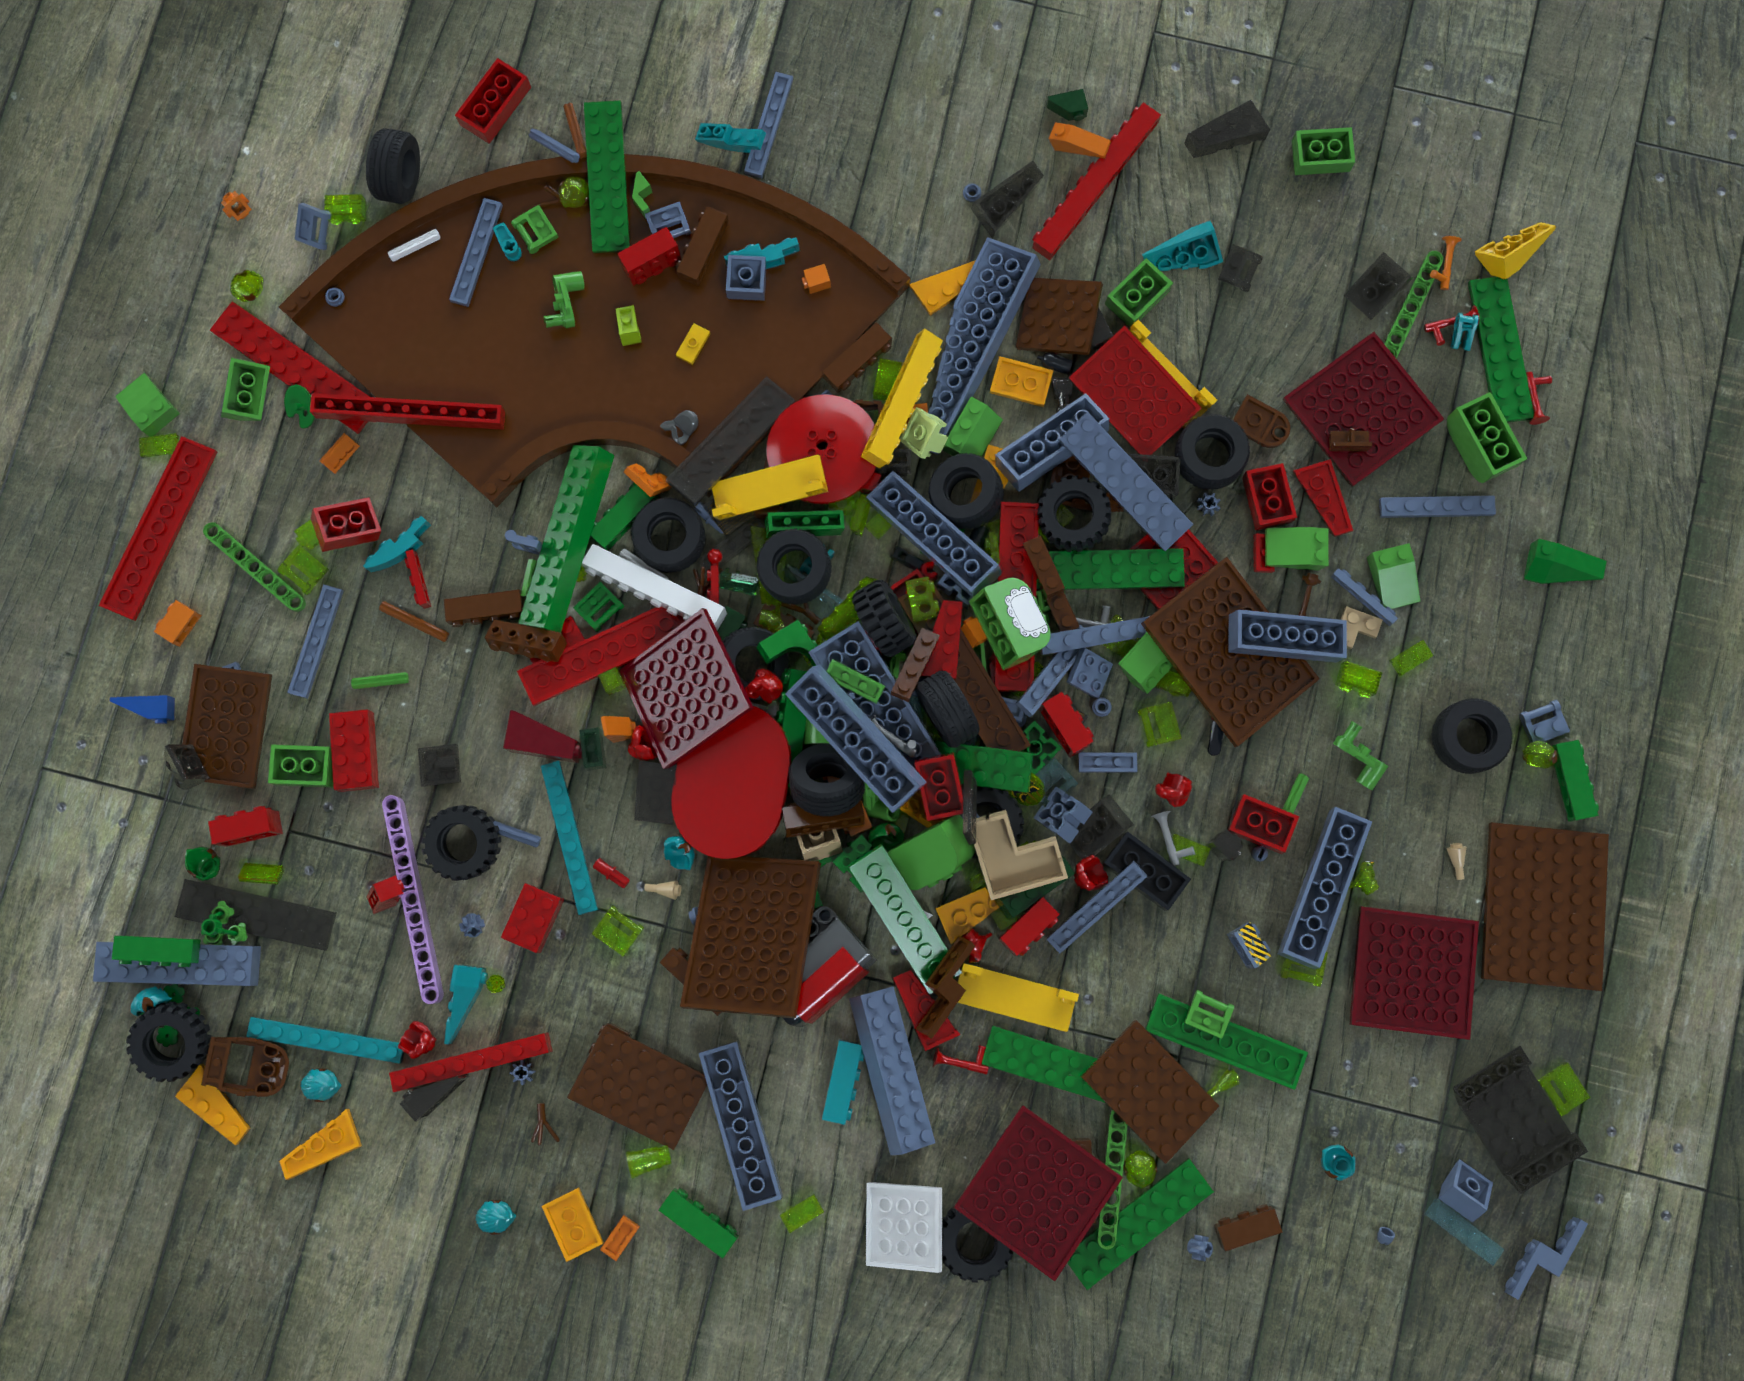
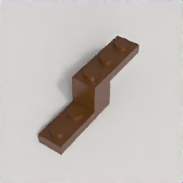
(1051, 584)
(945, 987)

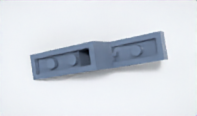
(1545, 1257)

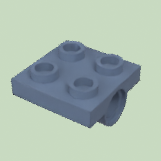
(1089, 673)

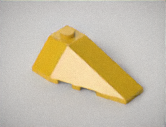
(1514, 251)

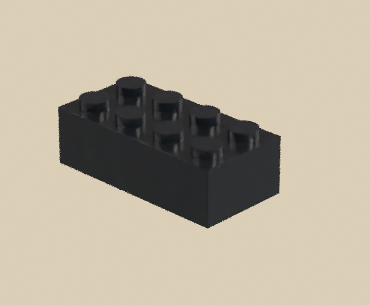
(1163, 880)

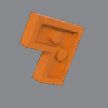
(650, 484)

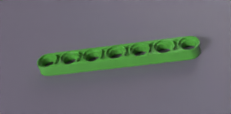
(1416, 300)
(245, 564)
(1118, 1168)

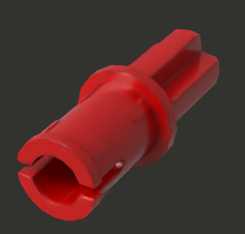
(611, 873)

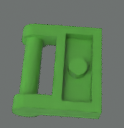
(539, 225)
(1206, 1020)

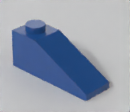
(155, 708)

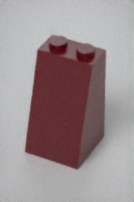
(538, 740)

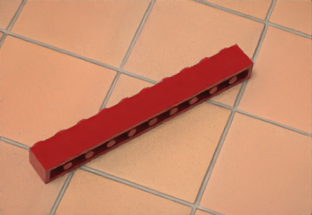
(1096, 181)
(407, 411)

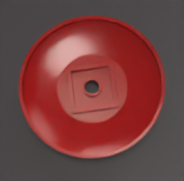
(831, 421)

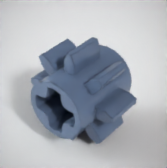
(1203, 504)
(472, 925)
(526, 1067)
(1200, 1248)

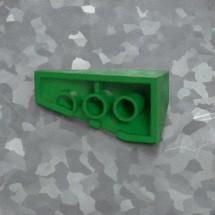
(1555, 563)

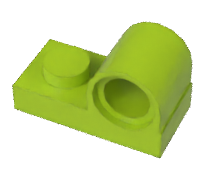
(628, 325)

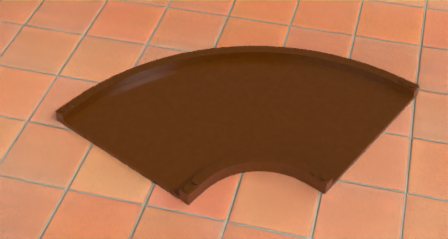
(580, 381)

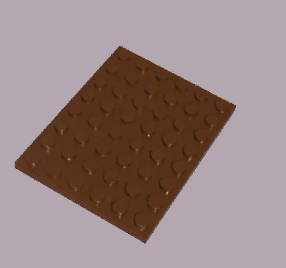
(1233, 687)
(1545, 906)
(751, 936)

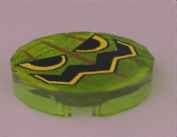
(1034, 795)

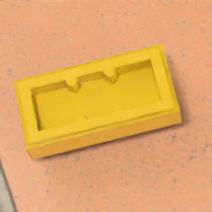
(693, 344)

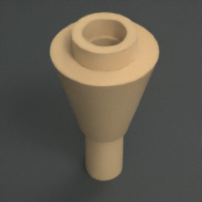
(1457, 855)
(667, 889)

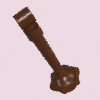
(1310, 580)

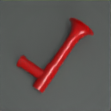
(1437, 325)
(1538, 417)
(977, 1066)

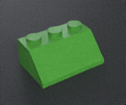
(245, 390)
(973, 429)
(1145, 664)

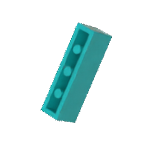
(842, 1082)

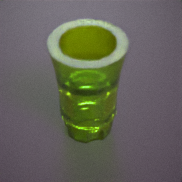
(647, 1160)

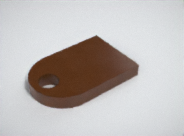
(1261, 421)

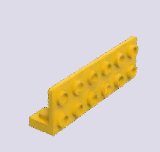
(1202, 398)
(769, 487)
(1017, 997)

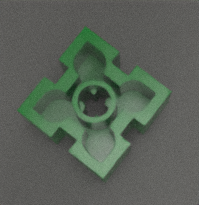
(1046, 748)
(859, 848)

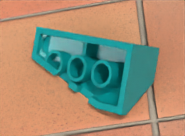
(1187, 250)
(466, 984)

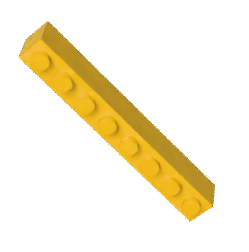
(902, 398)

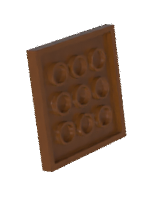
(1059, 316)

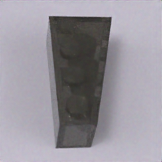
(1231, 129)
(1003, 200)

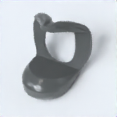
(686, 421)

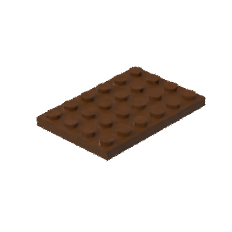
(227, 722)
(638, 1087)
(1150, 1091)

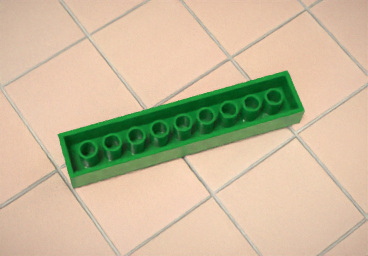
(566, 538)

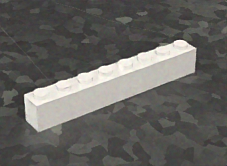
(649, 585)

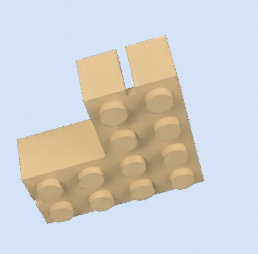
(1014, 868)

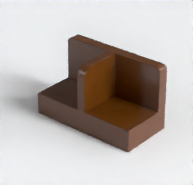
(1349, 440)

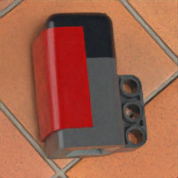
(832, 967)

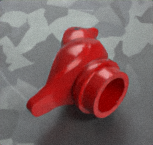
(979, 942)

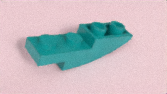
(730, 138)
(773, 253)
(393, 553)

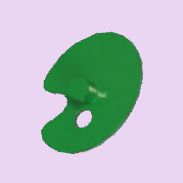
(296, 401)

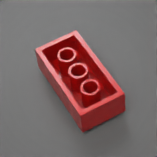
(493, 100)
(353, 750)

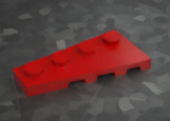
(1324, 492)
(946, 650)
(917, 1004)

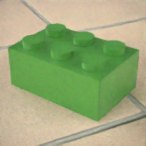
(1323, 151)
(1138, 293)
(300, 766)

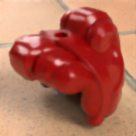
(765, 685)
(640, 745)
(1174, 789)
(1090, 874)
(417, 1040)

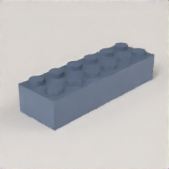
(1040, 449)
(1287, 636)

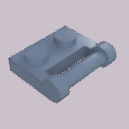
(668, 217)
(307, 224)
(528, 543)
(1548, 728)

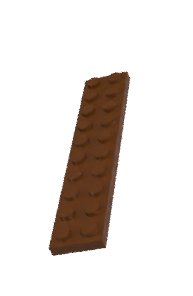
(994, 717)

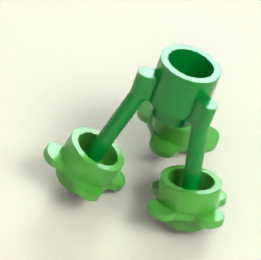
(213, 928)

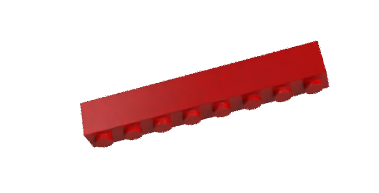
(470, 1062)

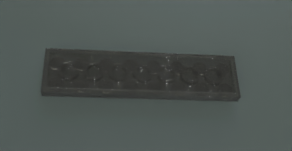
(729, 441)
(261, 914)

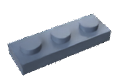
(1107, 762)

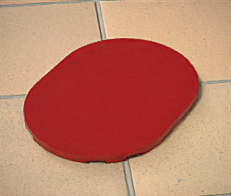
(733, 787)

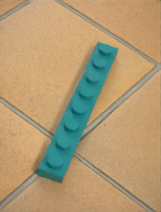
(569, 838)
(325, 1040)

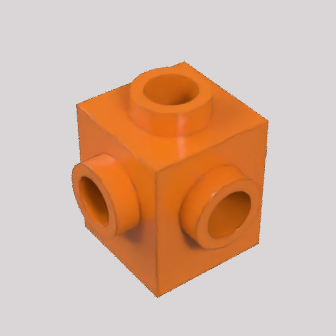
(241, 210)

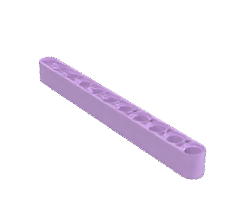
(419, 906)

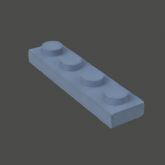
(1357, 590)

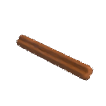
(575, 130)
(414, 621)

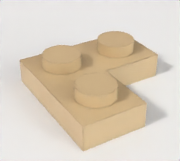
(1360, 623)

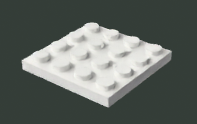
(904, 1227)

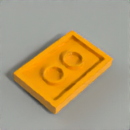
(1021, 381)
(572, 1224)

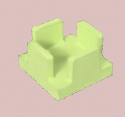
(923, 434)

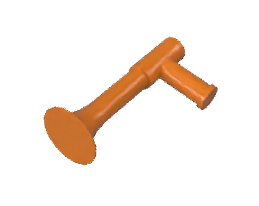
(1444, 278)

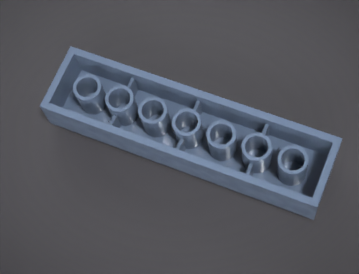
(1125, 481)
(934, 534)
(855, 738)
(1324, 888)
(215, 967)
(892, 1071)
(741, 1125)

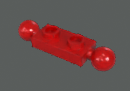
(714, 557)

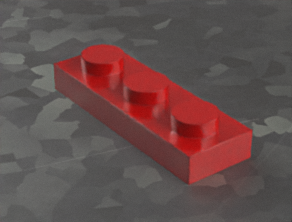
(417, 579)

